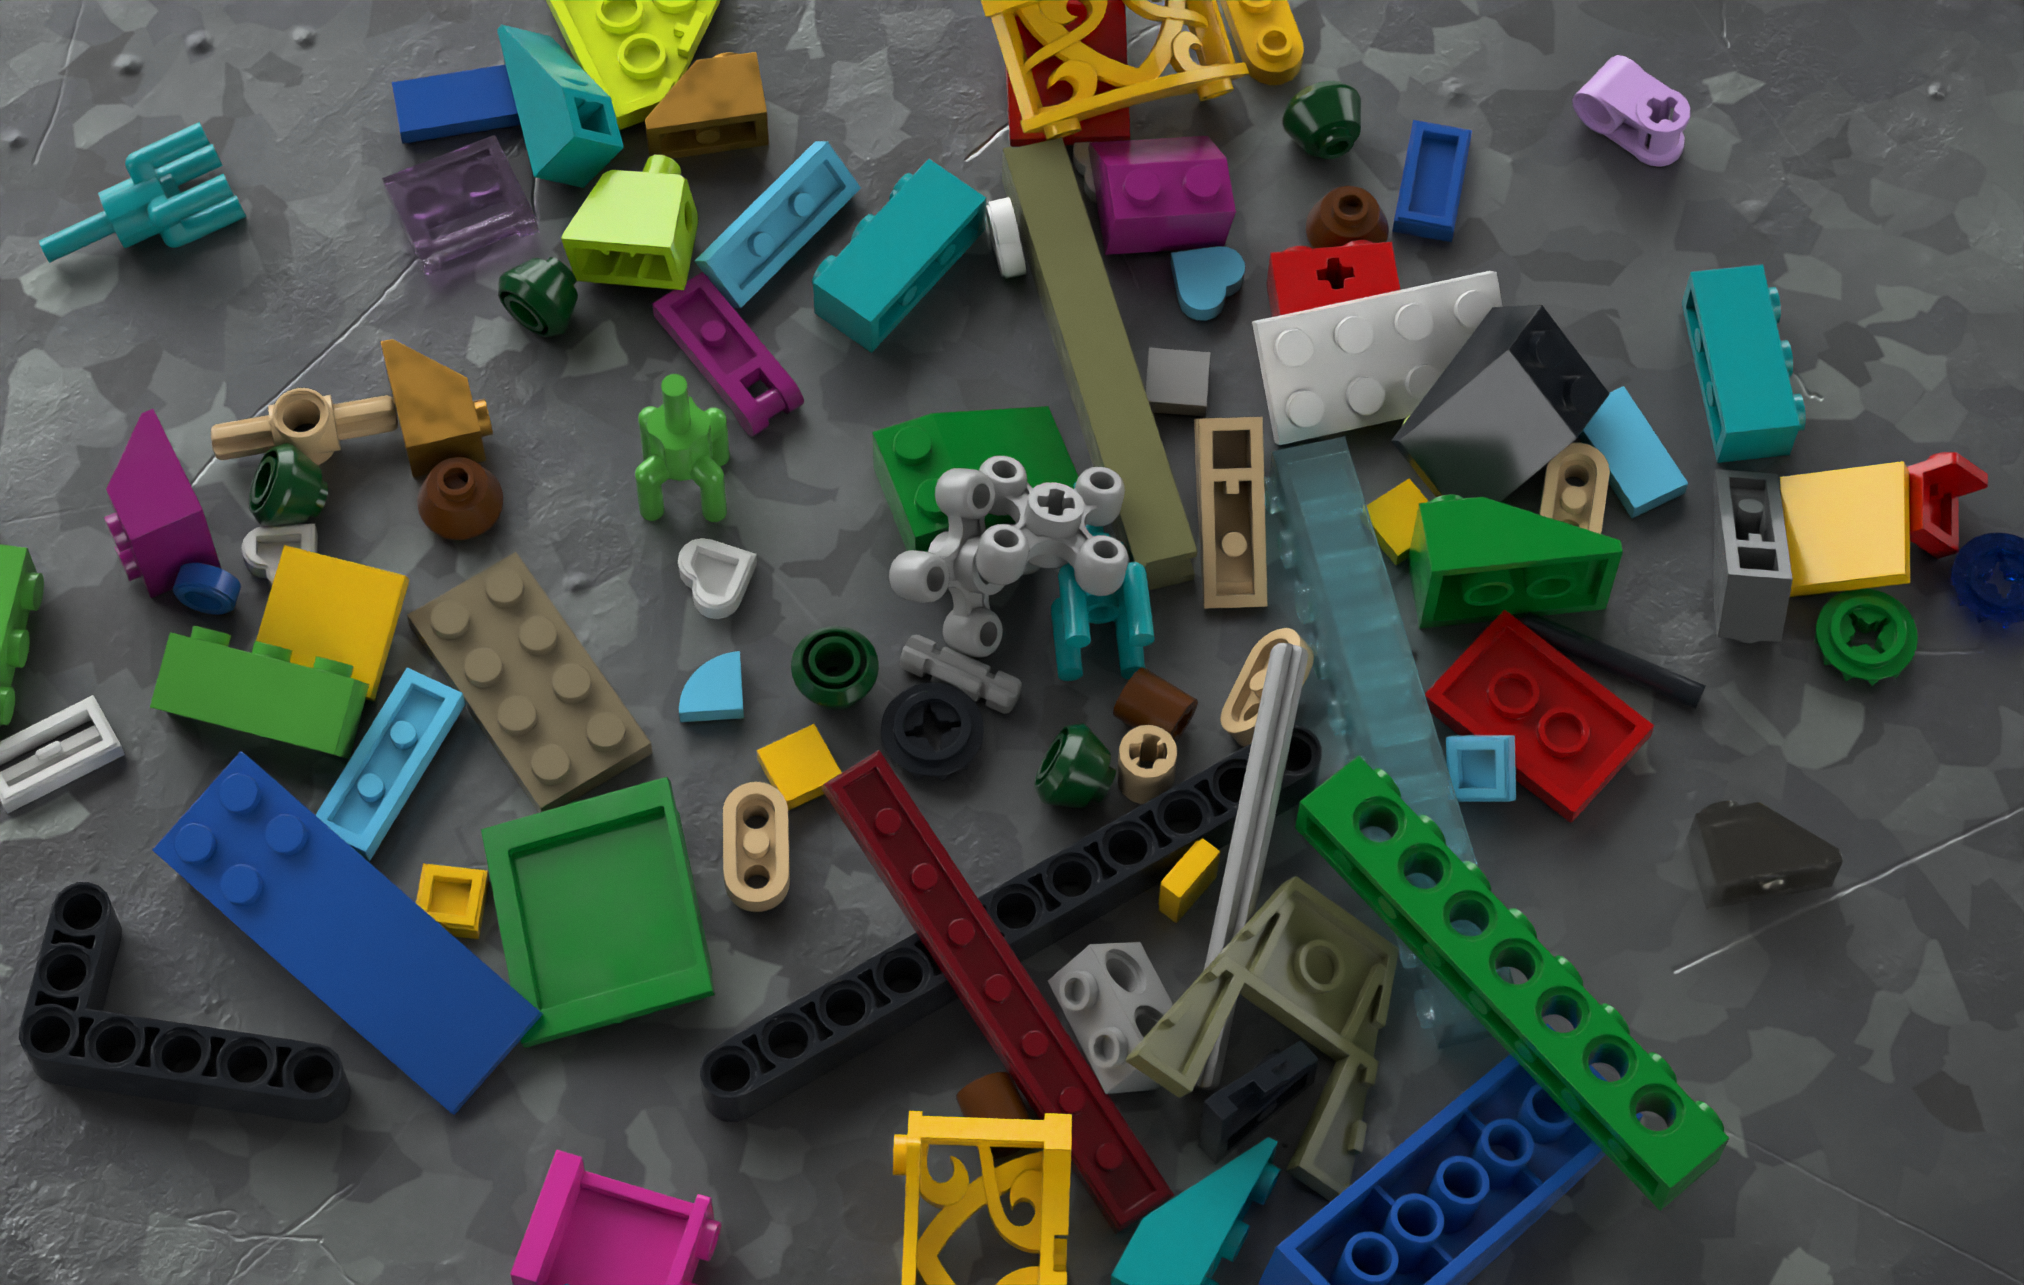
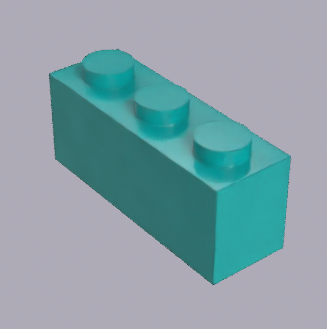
(898, 254)
(1742, 363)

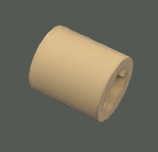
(1152, 745)

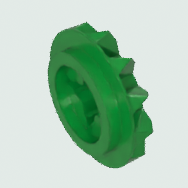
(1867, 611)

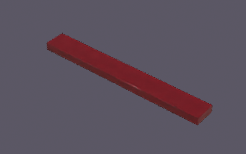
(996, 988)

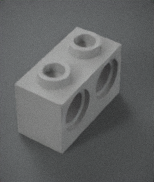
(1112, 1005)

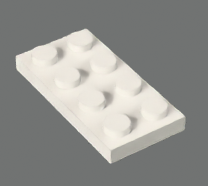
(1366, 355)

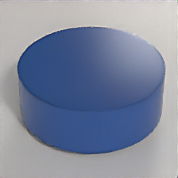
(206, 588)

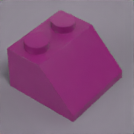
(1162, 194)
(155, 511)

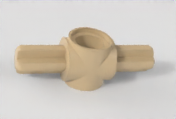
(301, 407)

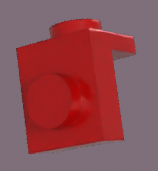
(1935, 500)

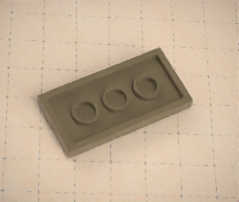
(530, 684)

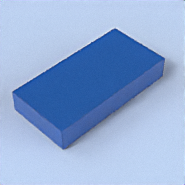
(455, 104)
(1432, 181)

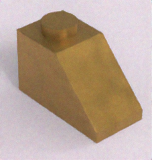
(711, 109)
(434, 409)

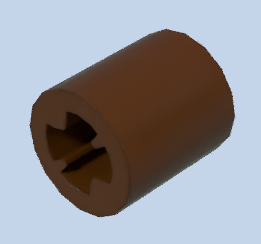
(1155, 702)
(993, 1097)

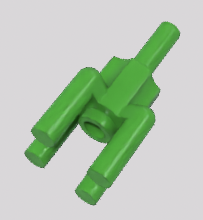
(682, 445)

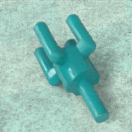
(152, 201)
(1076, 609)

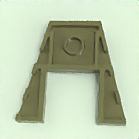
(1317, 977)

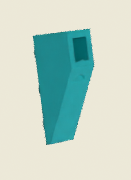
(560, 108)
(1201, 1225)

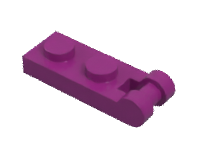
(727, 353)

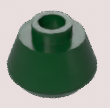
(1324, 119)
(539, 295)
(286, 488)
(834, 667)
(1074, 769)

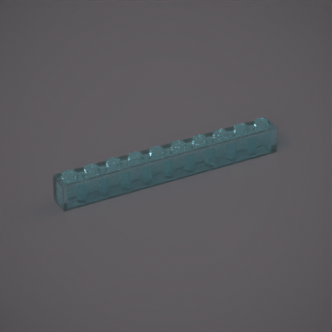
(1369, 672)

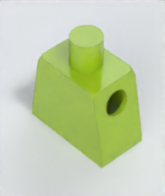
(635, 228)

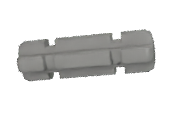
(961, 672)

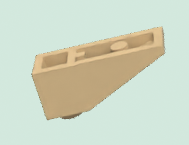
(1231, 511)

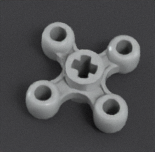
(1053, 528)
(950, 563)

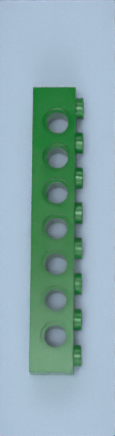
(1655, 1161)

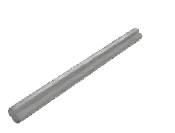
(1255, 819)

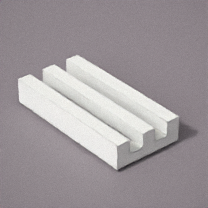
(59, 761)

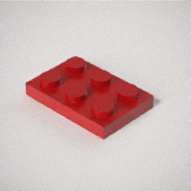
(1564, 722)

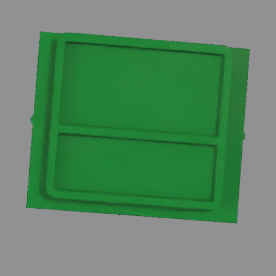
(599, 910)

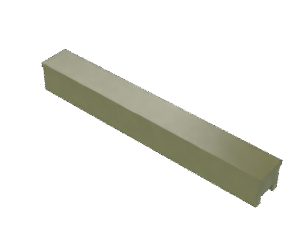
(1098, 358)

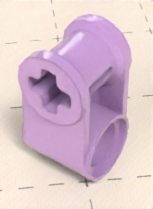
(1628, 105)

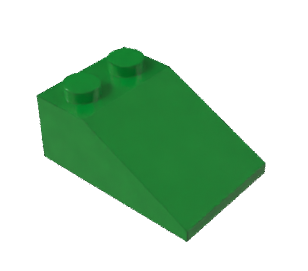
(920, 450)
(1489, 557)

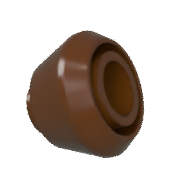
(1344, 217)
(460, 499)

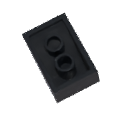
(1501, 407)

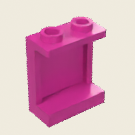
(611, 1232)

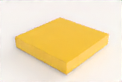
(1847, 528)
(334, 612)

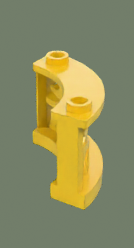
(1085, 66)
(1033, 1178)

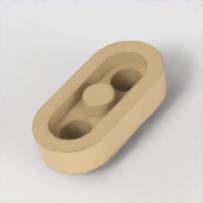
(1573, 504)
(1243, 702)
(756, 850)

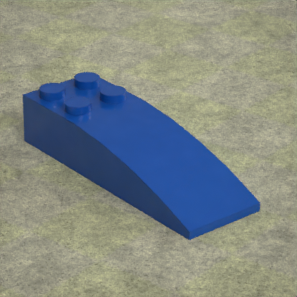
(347, 933)
(1447, 1192)

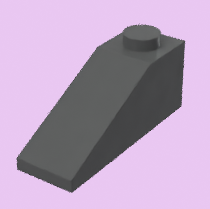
(1750, 557)

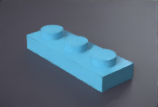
(778, 224)
(390, 761)

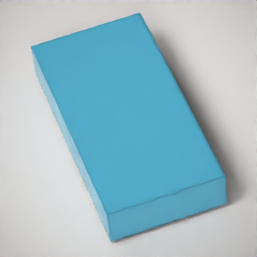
(1638, 462)

